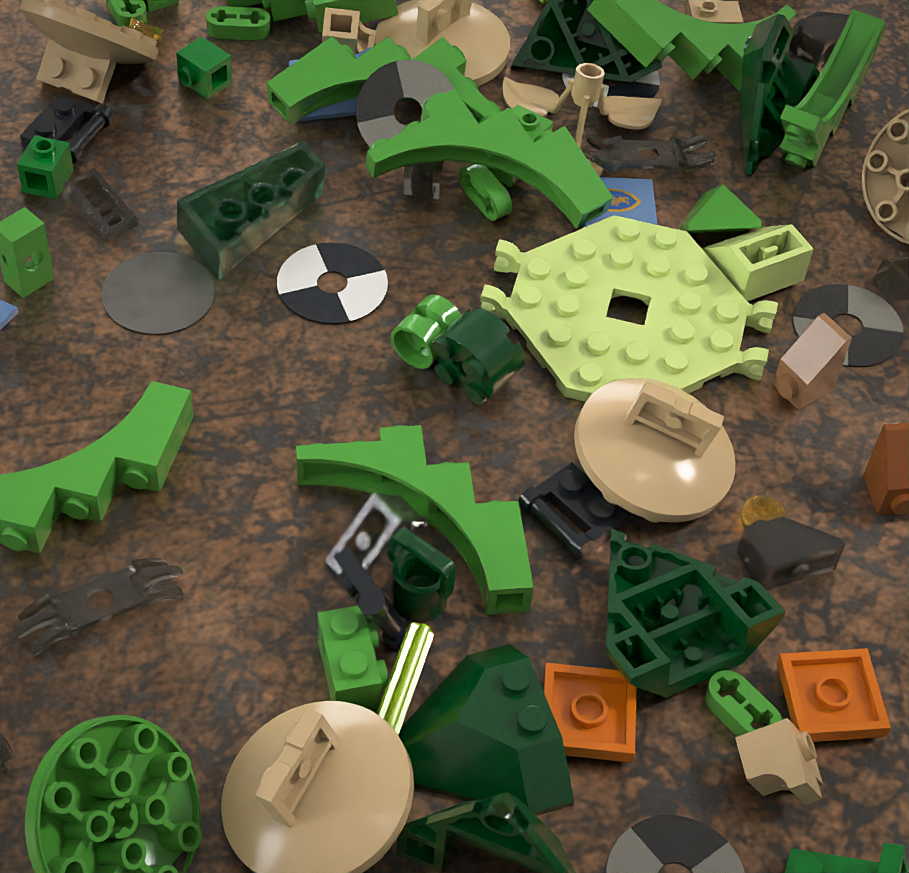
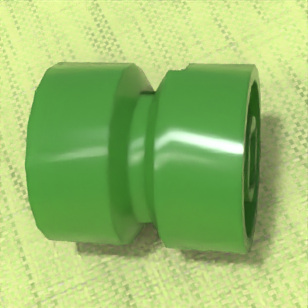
(417, 331)

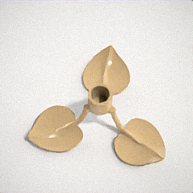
(585, 89)

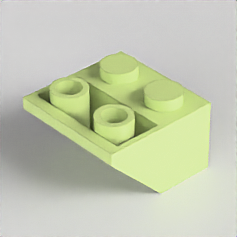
(763, 259)

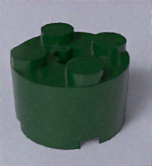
(477, 354)

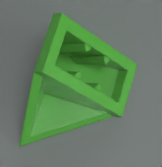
(720, 212)

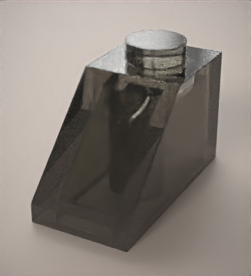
(817, 36)
(372, 529)
(787, 551)

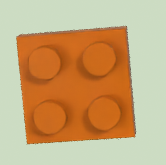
(833, 694)
(592, 711)

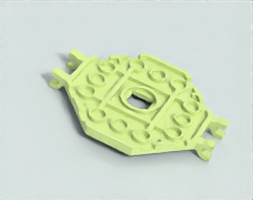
(566, 291)

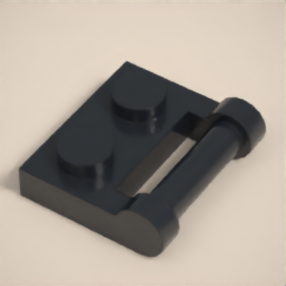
(64, 118)
(581, 503)
(370, 598)

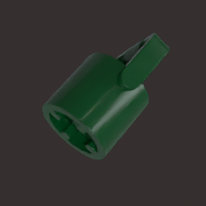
(420, 577)

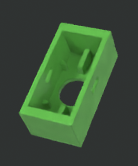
(23, 236)

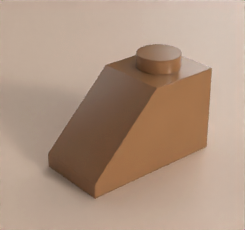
(812, 363)

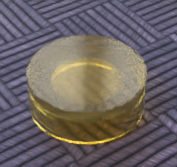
(147, 29)
(761, 508)

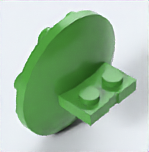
(113, 801)

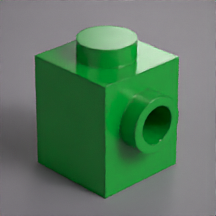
(204, 67)
(45, 167)

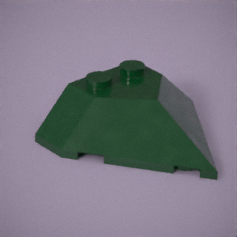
(572, 36)
(769, 85)
(678, 618)
(490, 735)
(494, 825)

